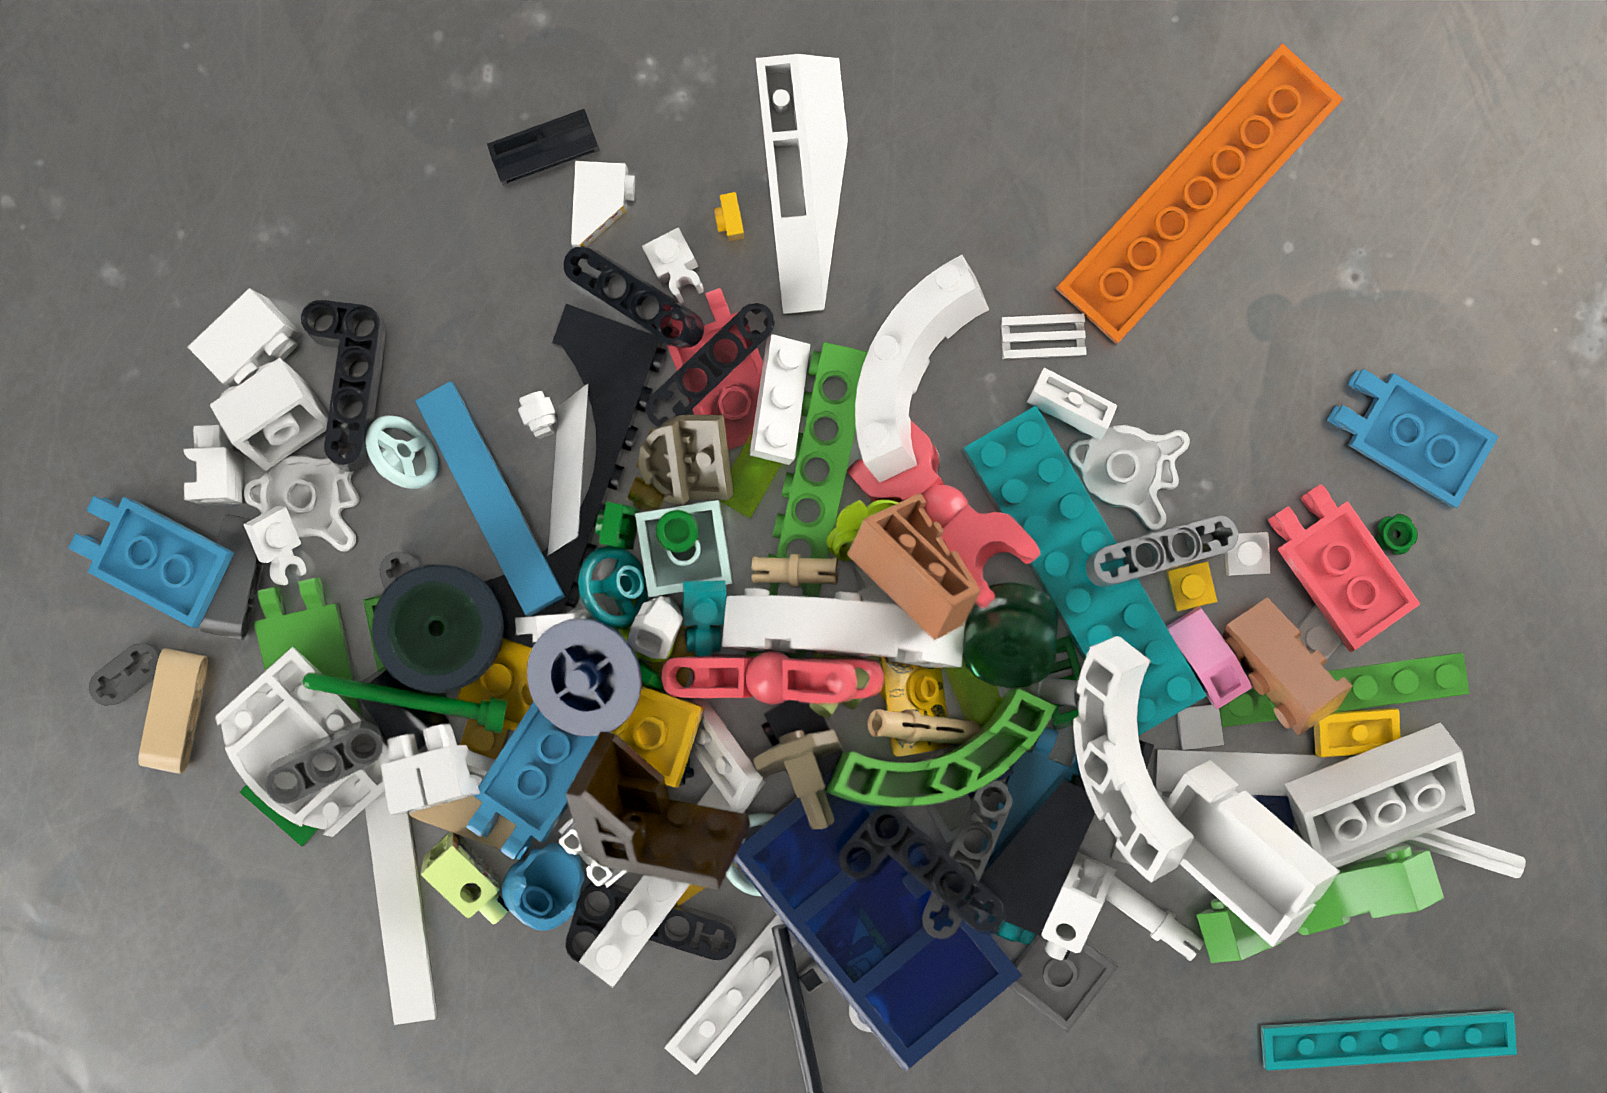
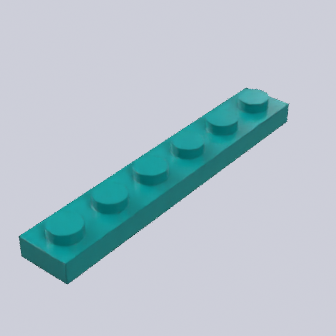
(1388, 1040)

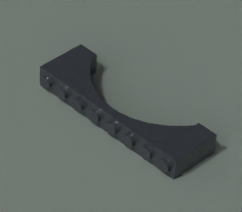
(617, 368)

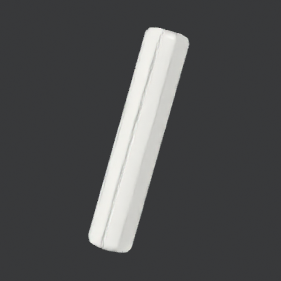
(1470, 852)

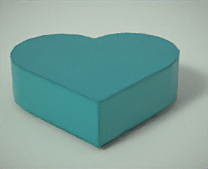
(1013, 933)

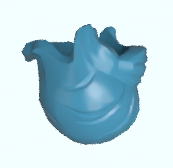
(544, 887)

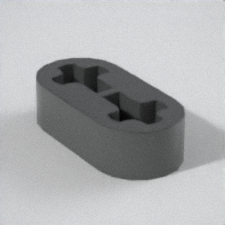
(120, 666)

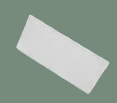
(568, 470)

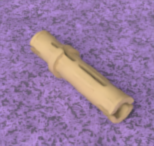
(890, 725)

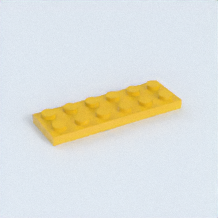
(658, 729)

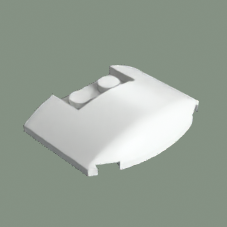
(283, 716)

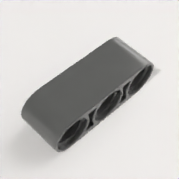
(235, 598)
(312, 779)

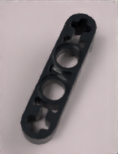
(632, 298)
(705, 360)

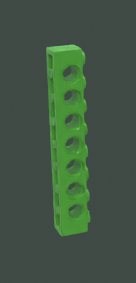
(846, 365)

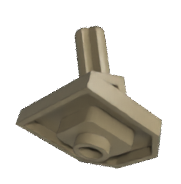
(798, 756)

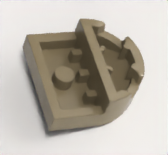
(688, 459)

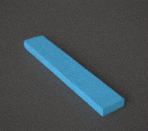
(490, 499)

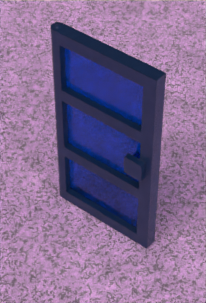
(872, 932)

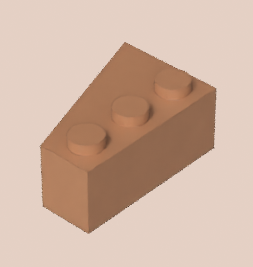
(915, 567)
(1284, 667)

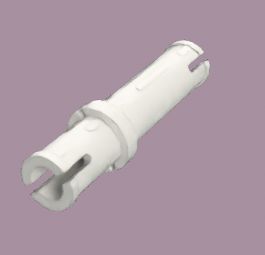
(1159, 923)

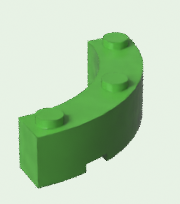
(954, 774)
(1381, 886)

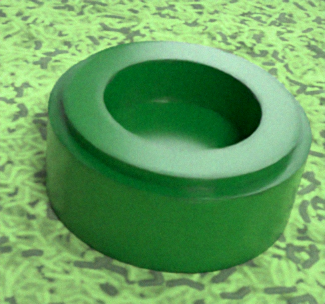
(677, 531)

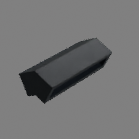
(543, 147)

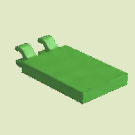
(312, 632)

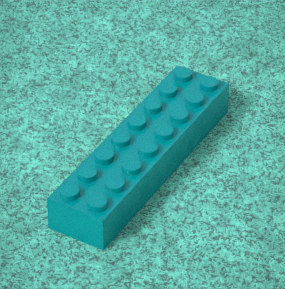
(1038, 487)

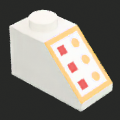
(598, 198)

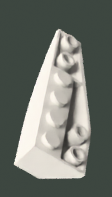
(805, 169)

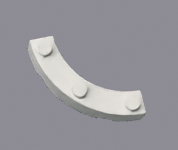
(900, 357)
(835, 628)
(1114, 765)

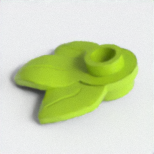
(848, 524)

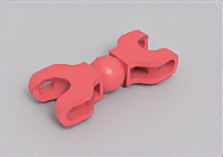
(969, 533)
(773, 678)

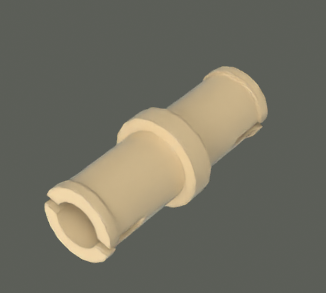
(795, 570)

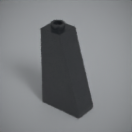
(1038, 855)

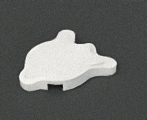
(1130, 469)
(312, 493)

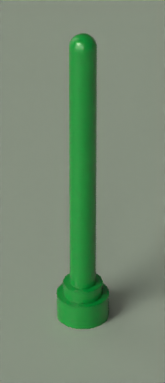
(488, 713)

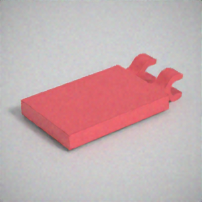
(738, 392)
(1343, 569)

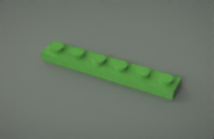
(1371, 687)

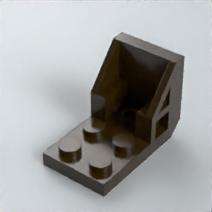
(634, 826)

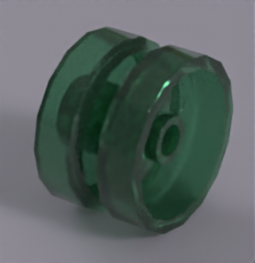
(1012, 637)

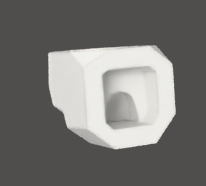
(656, 627)

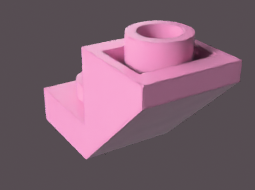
(1209, 657)

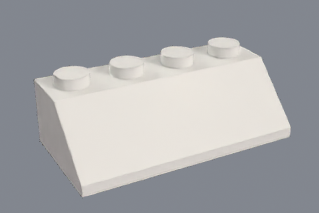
(1382, 796)

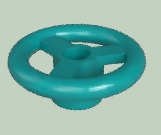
(622, 585)

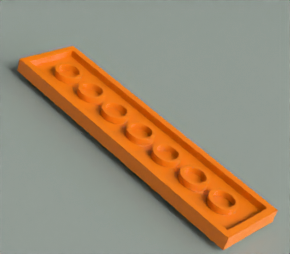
(1199, 193)

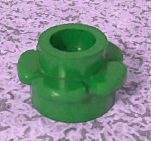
(1407, 531)

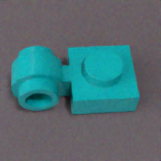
(703, 606)

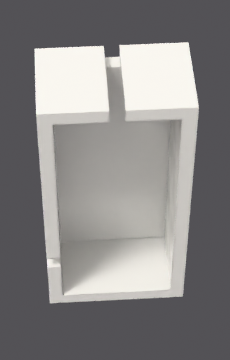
(1248, 854)

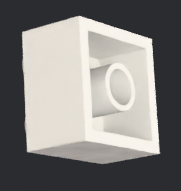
(245, 339)
(271, 414)

